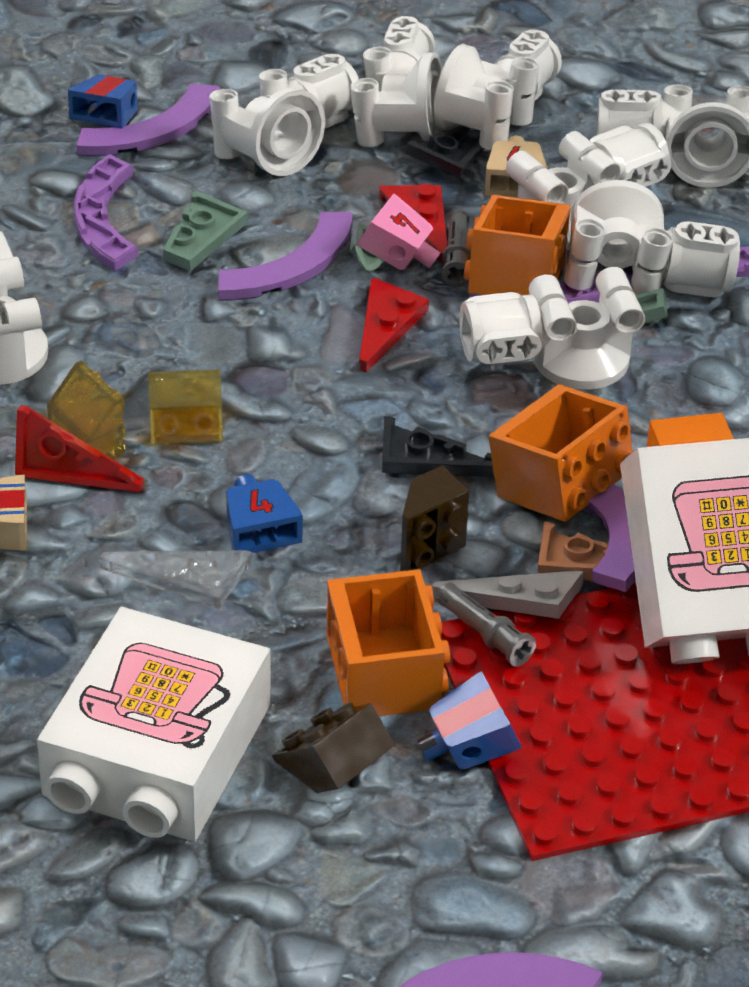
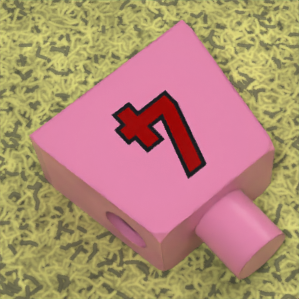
(399, 236)

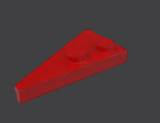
(428, 203)
(388, 317)
(56, 455)

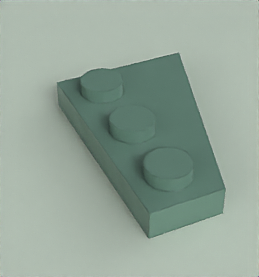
(202, 230)

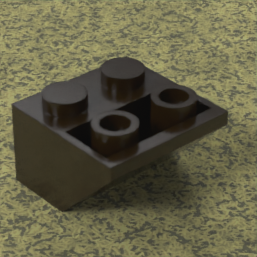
(433, 519)
(334, 747)

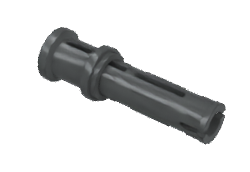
(456, 253)
(496, 631)

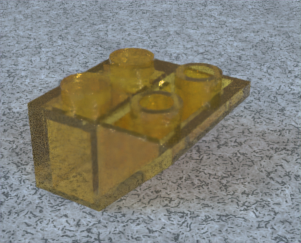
(185, 406)
(89, 410)

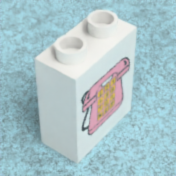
(690, 544)
(154, 724)

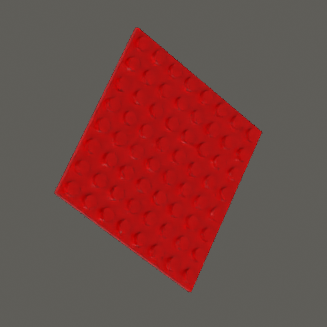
(609, 727)

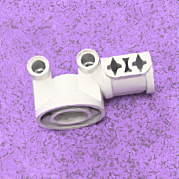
(397, 84)
(495, 94)
(288, 119)
(618, 154)
(693, 158)
(624, 227)
(21, 337)
(570, 343)

